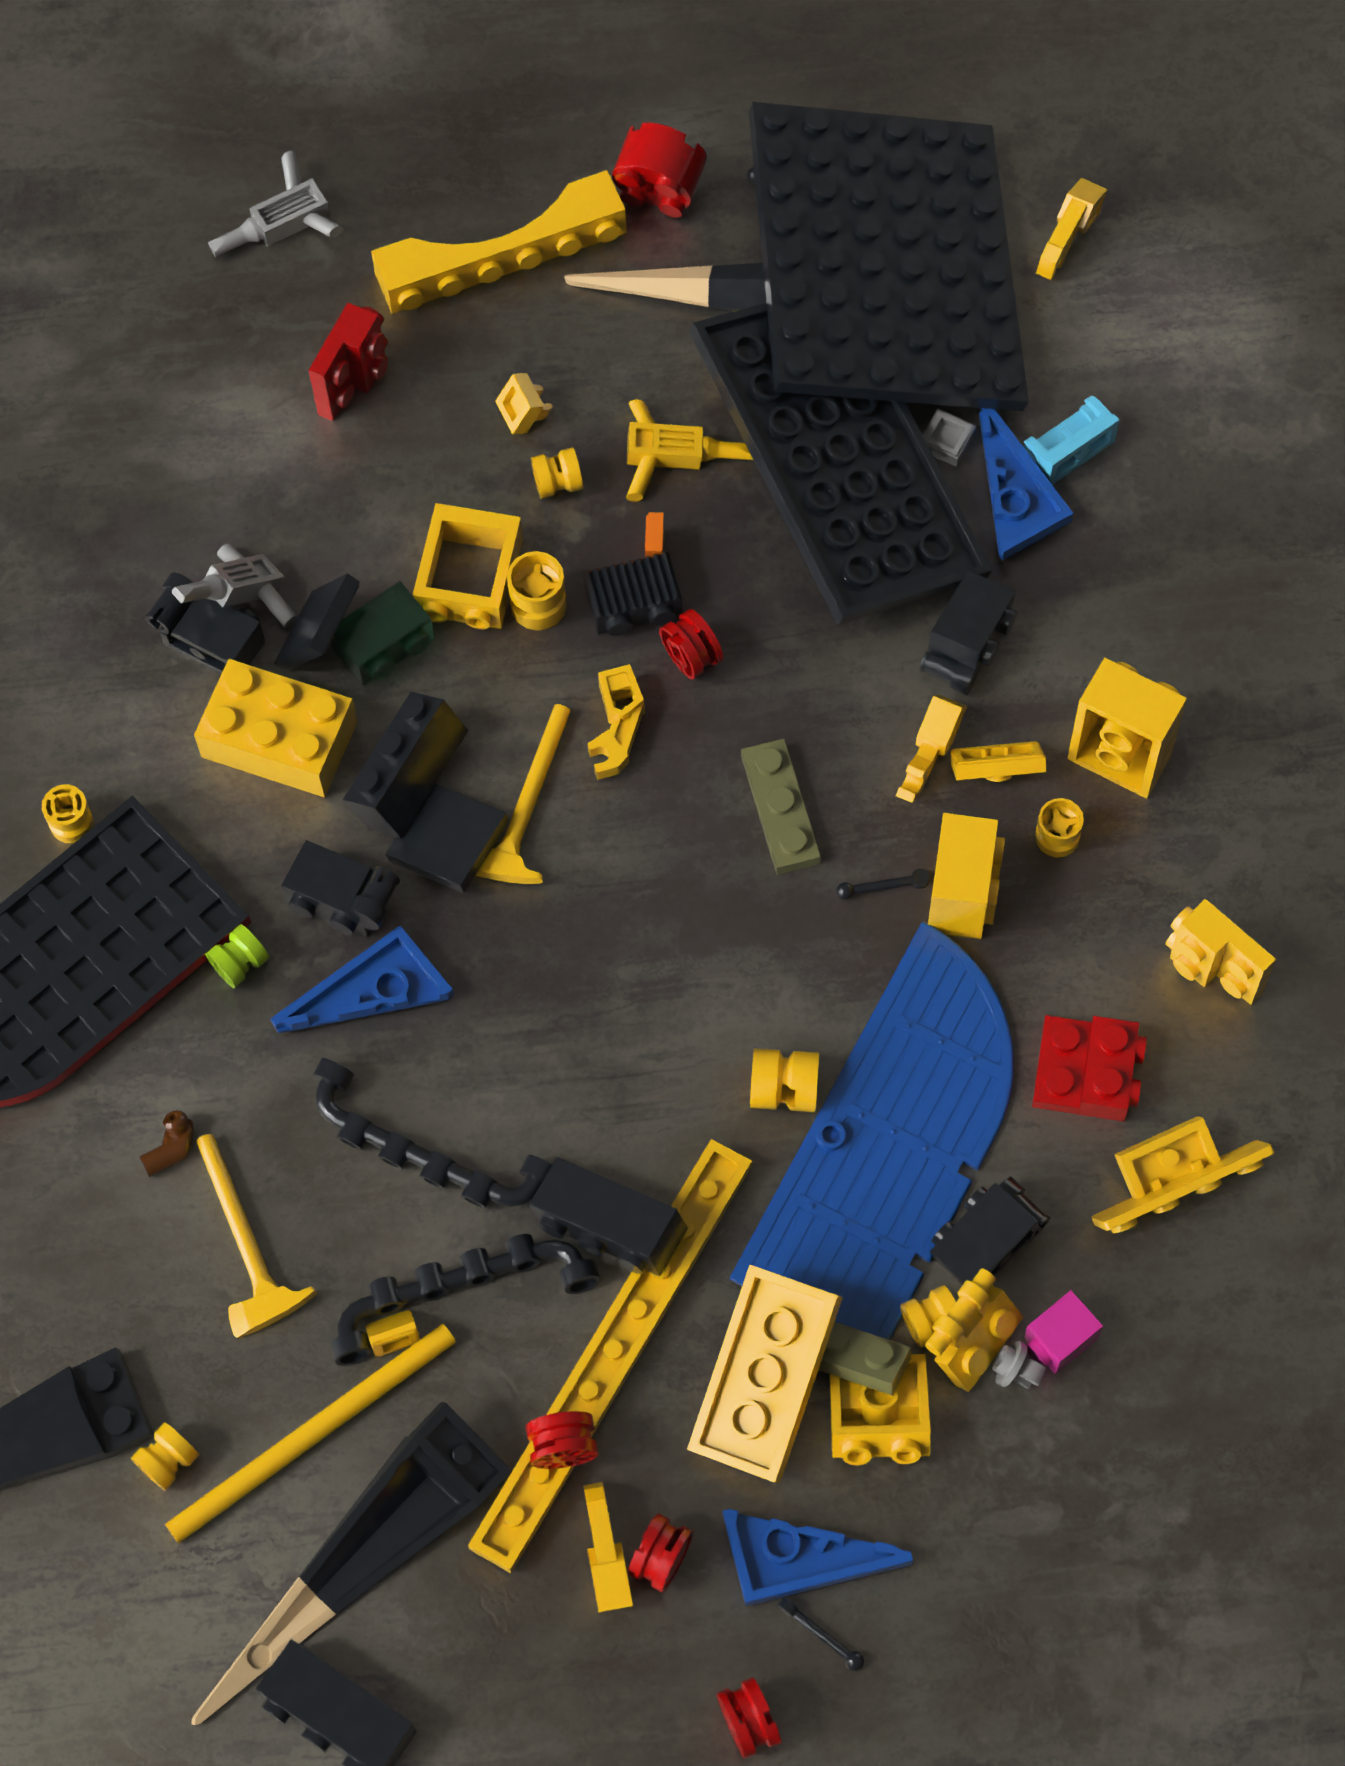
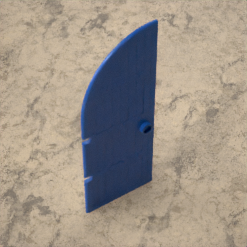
(890, 1139)

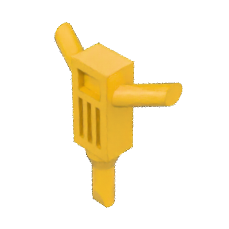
(670, 447)

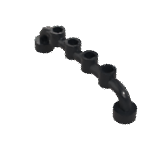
(398, 1149)
(432, 1284)

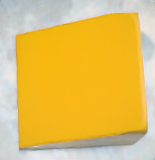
(392, 1333)

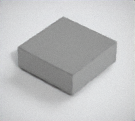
(948, 436)

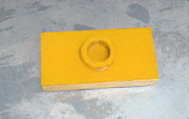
(997, 761)

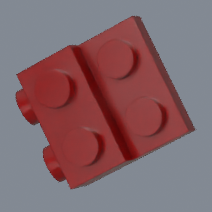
(348, 359)
(1089, 1067)

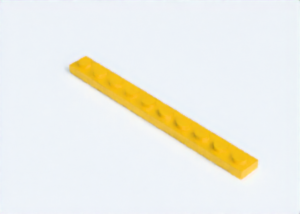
(612, 1355)

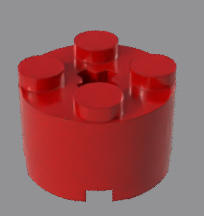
(658, 168)

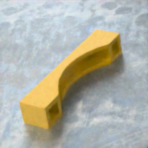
(423, 270)

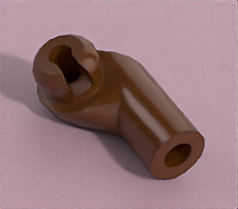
(174, 1146)

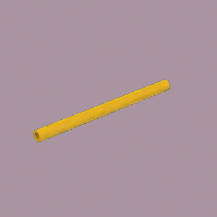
(310, 1433)

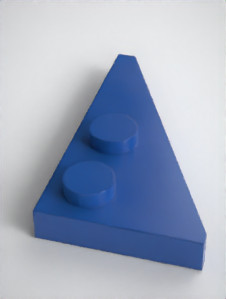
(1021, 495)
(377, 981)
(789, 1559)

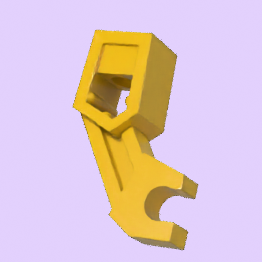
(1076, 215)
(934, 739)
(618, 740)
(605, 1558)

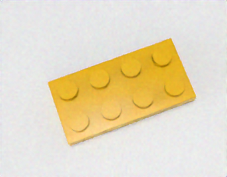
(764, 1373)

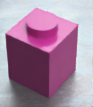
(1062, 1333)

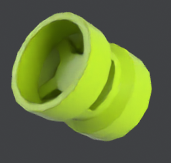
(235, 958)

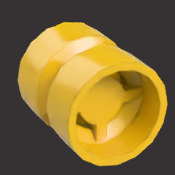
(536, 590)
(784, 1080)

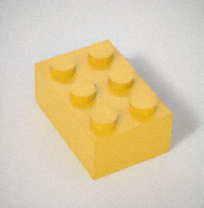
(276, 727)
(1126, 727)

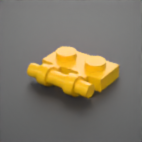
(973, 1330)

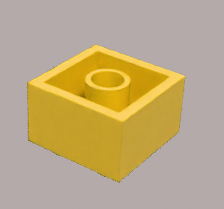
(966, 875)

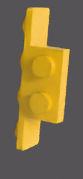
(1174, 1166)

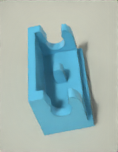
(1074, 440)

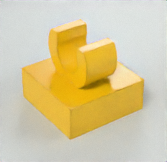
(522, 403)

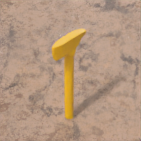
(505, 860)
(269, 1300)

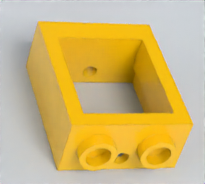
(475, 529)

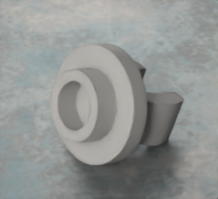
(1013, 1366)

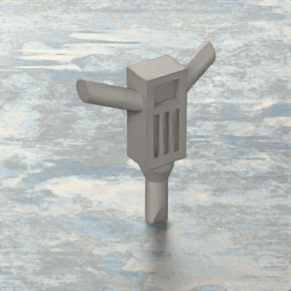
(283, 214)
(239, 582)

